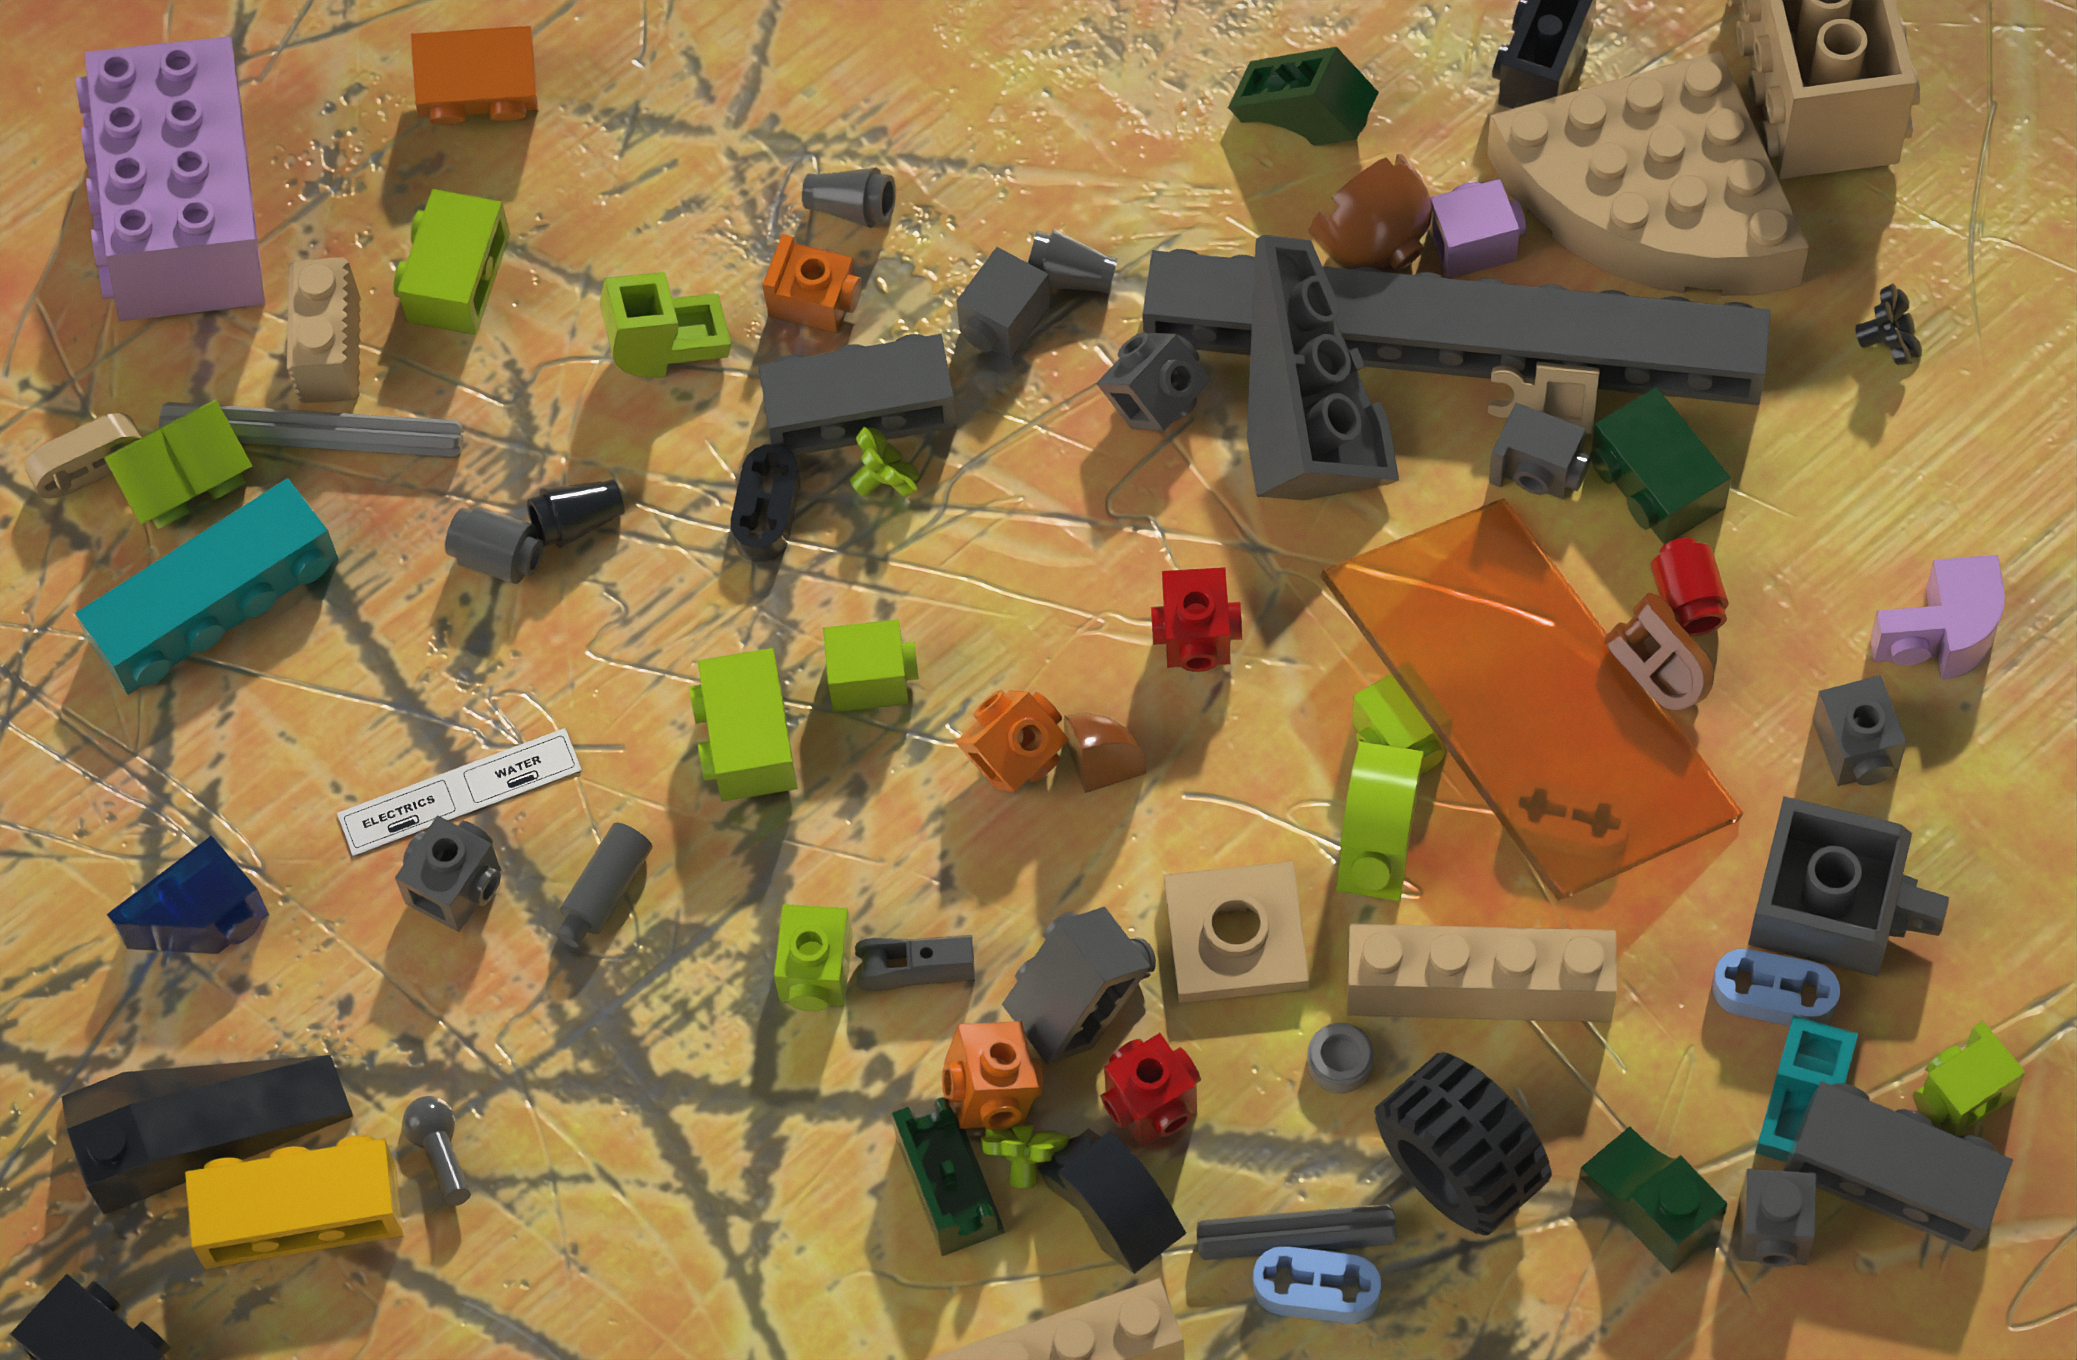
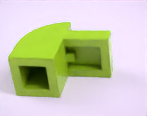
(655, 330)
(1378, 820)

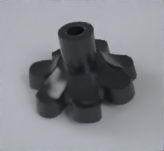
(1891, 327)

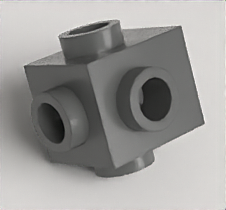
(1154, 380)
(449, 872)

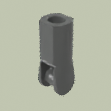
(927, 961)

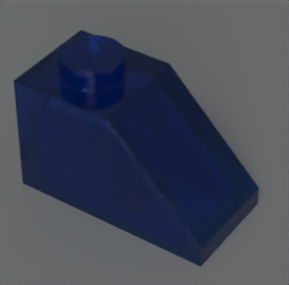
(192, 906)

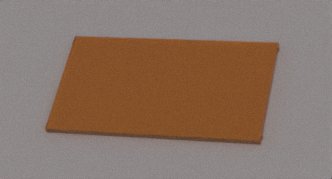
(1531, 698)

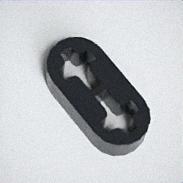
(778, 505)

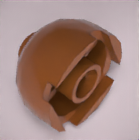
(1377, 218)

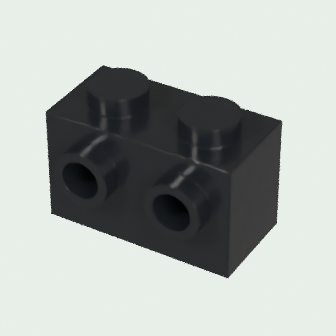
(1543, 50)

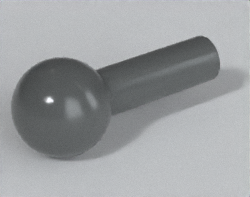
(429, 1125)

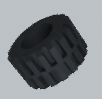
(1463, 1143)

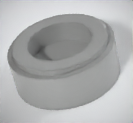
(1340, 1057)

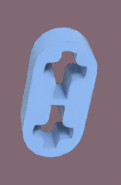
(1775, 987)
(1319, 1269)

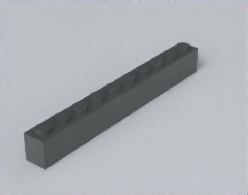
(1483, 324)

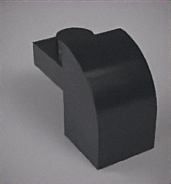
(1114, 1197)

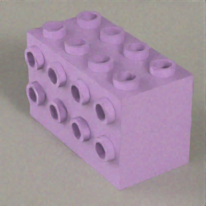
(169, 179)

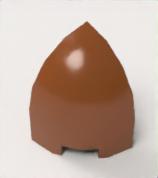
(1102, 750)

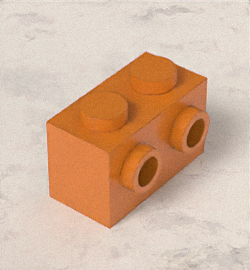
(474, 74)

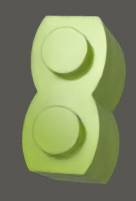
(178, 464)

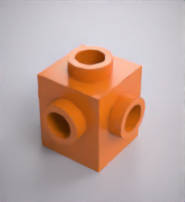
(1014, 738)
(991, 1075)

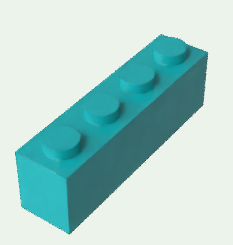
(208, 586)

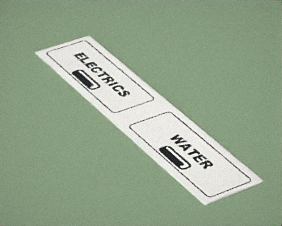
(459, 791)

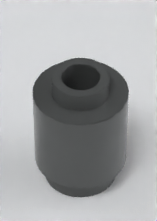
(494, 544)

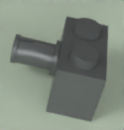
(1077, 983)

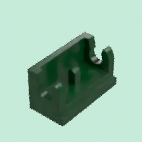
(947, 1177)

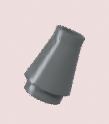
(853, 195)
(1071, 263)

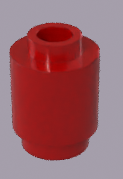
(1691, 585)

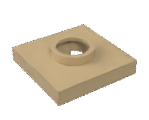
(1219, 970)

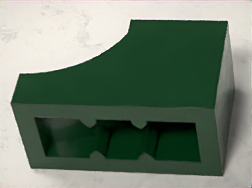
(1308, 94)
(1656, 1197)

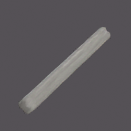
(334, 430)

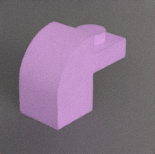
(1956, 627)

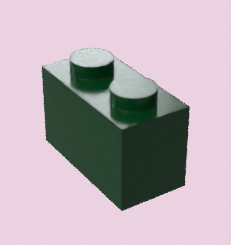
(1659, 466)

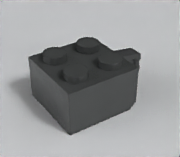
(1840, 889)

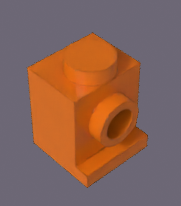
(810, 285)

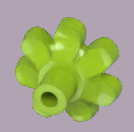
(882, 466)
(1023, 1150)

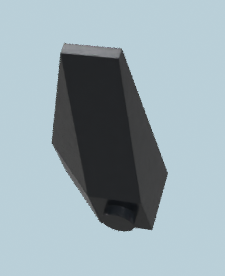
(154, 1125)

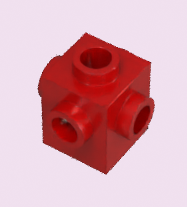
(1196, 619)
(1149, 1107)

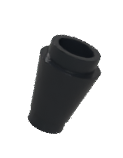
(574, 510)

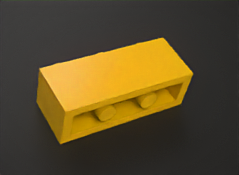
(293, 1202)

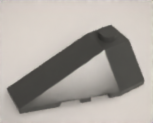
(1306, 403)

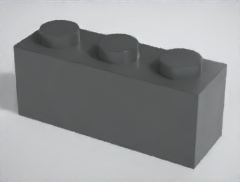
(832, 395)
(1899, 1164)

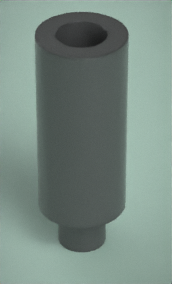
(603, 883)

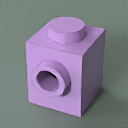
(1475, 228)

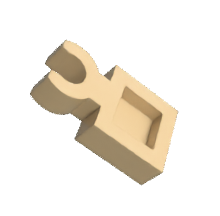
(1557, 390)

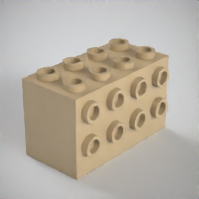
(1828, 82)

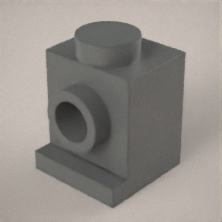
(1539, 453)

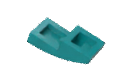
(1810, 1055)

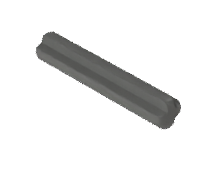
(1303, 1229)

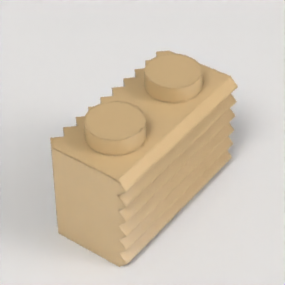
(323, 330)

